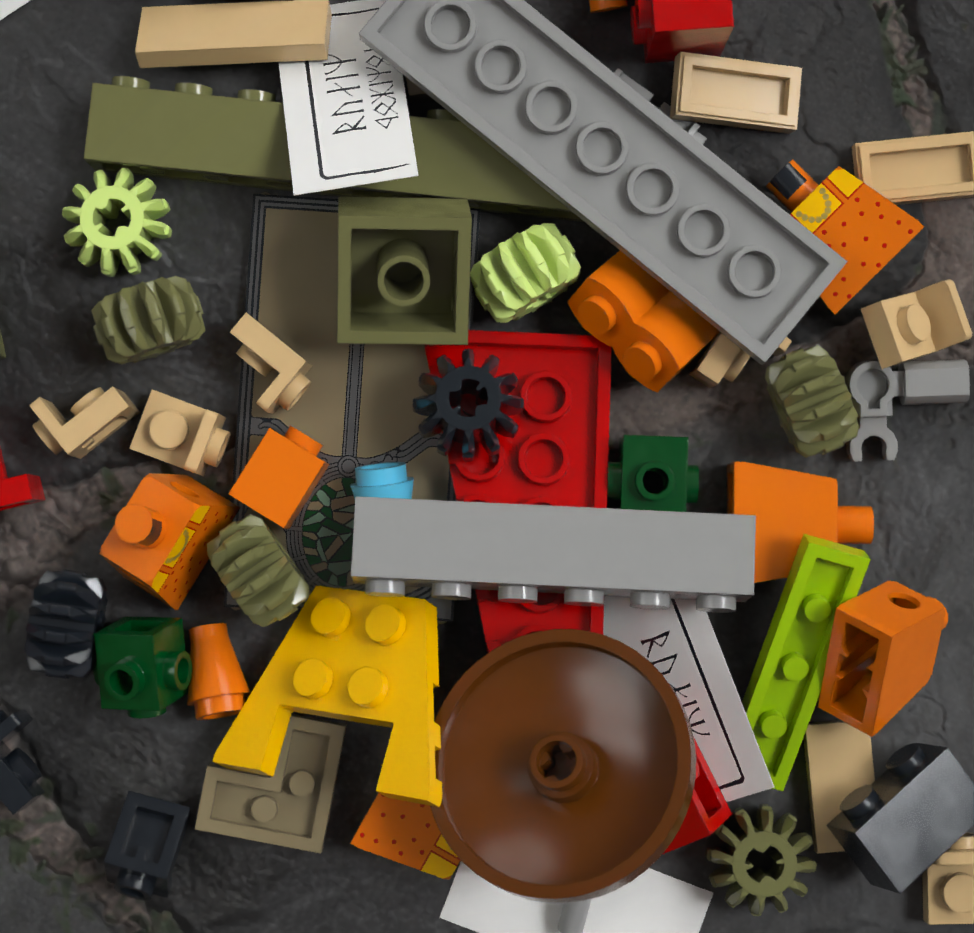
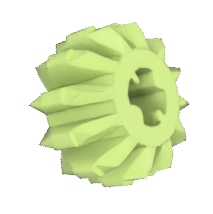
(105, 204)
(525, 272)

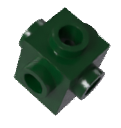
(657, 454)
(142, 665)

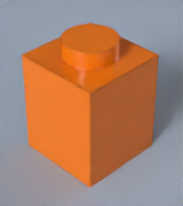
(280, 476)

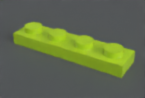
(796, 649)

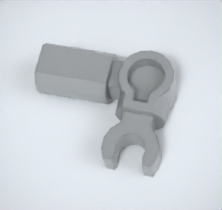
(914, 384)

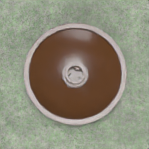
(562, 766)

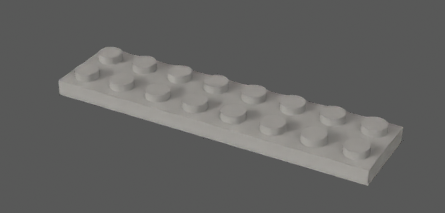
(612, 161)

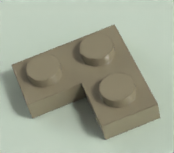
(280, 809)

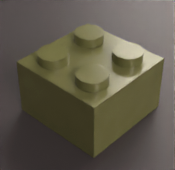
(403, 270)

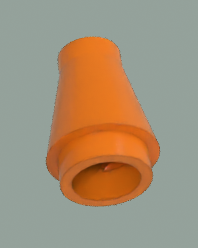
(217, 679)

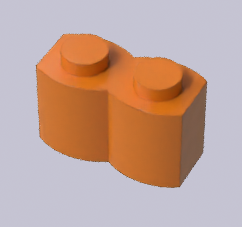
(641, 321)

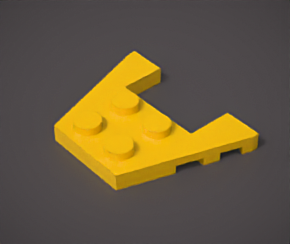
(355, 663)

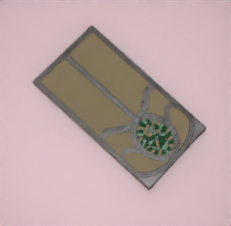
(356, 394)

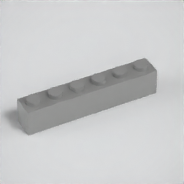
(553, 551)

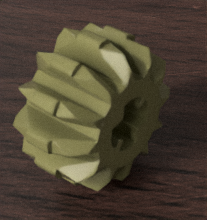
(148, 320)
(812, 401)
(257, 570)
(760, 882)

